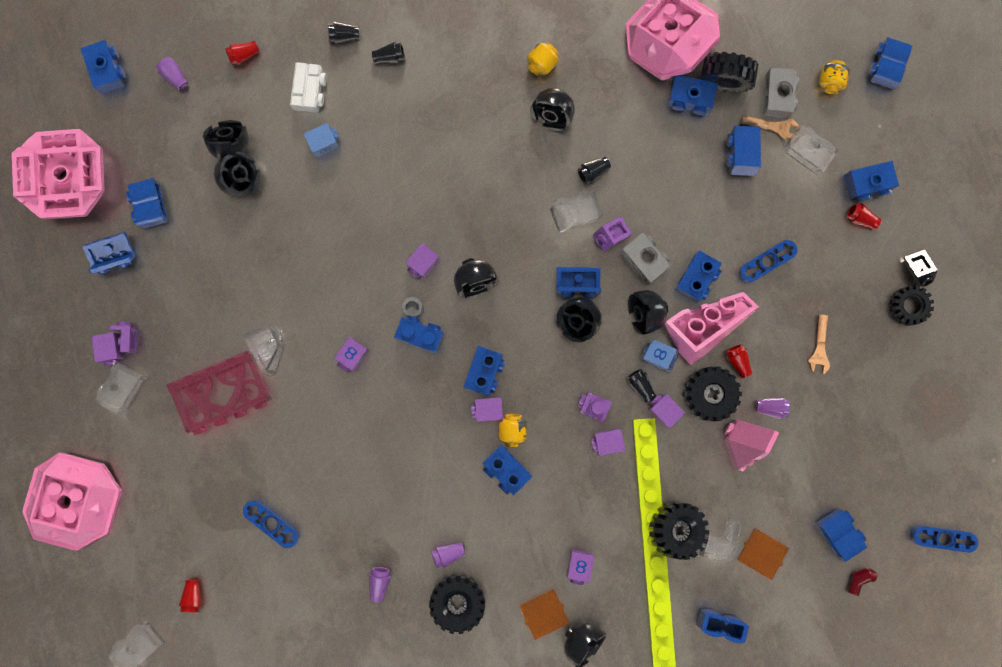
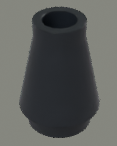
(342, 32)
(389, 54)
(592, 170)
(641, 385)

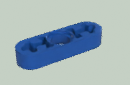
(784, 258)
(270, 514)
(952, 539)

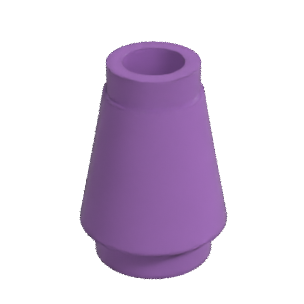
(171, 72)
(774, 407)
(447, 554)
(378, 583)

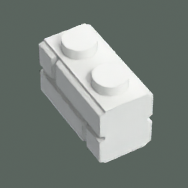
(307, 87)

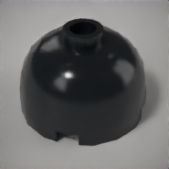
(553, 108)
(226, 138)
(238, 175)
(474, 278)
(649, 311)
(579, 319)
(583, 643)

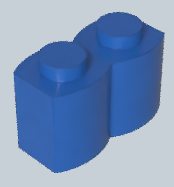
(890, 63)
(147, 203)
(842, 535)
(716, 625)

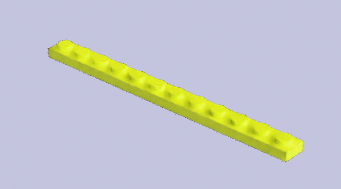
(654, 562)

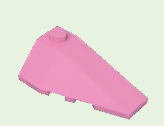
(702, 328)
(748, 443)

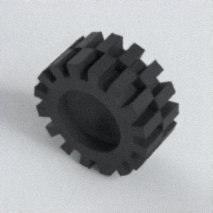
(924, 305)

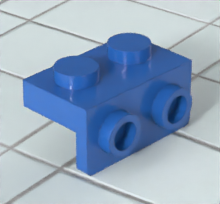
(109, 252)
(578, 281)

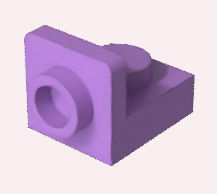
(612, 233)
(128, 339)
(594, 406)

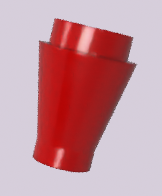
(241, 52)
(863, 216)
(739, 359)
(190, 597)

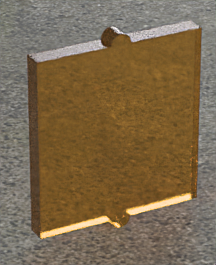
(763, 554)
(544, 614)

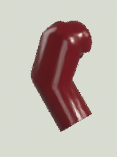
(860, 578)

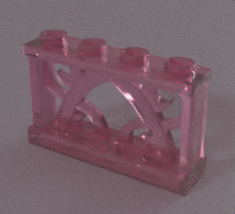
(190, 385)

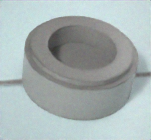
(412, 306)

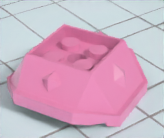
(671, 51)
(38, 172)
(92, 497)

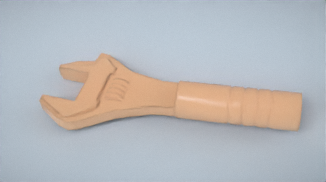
(781, 128)
(819, 356)

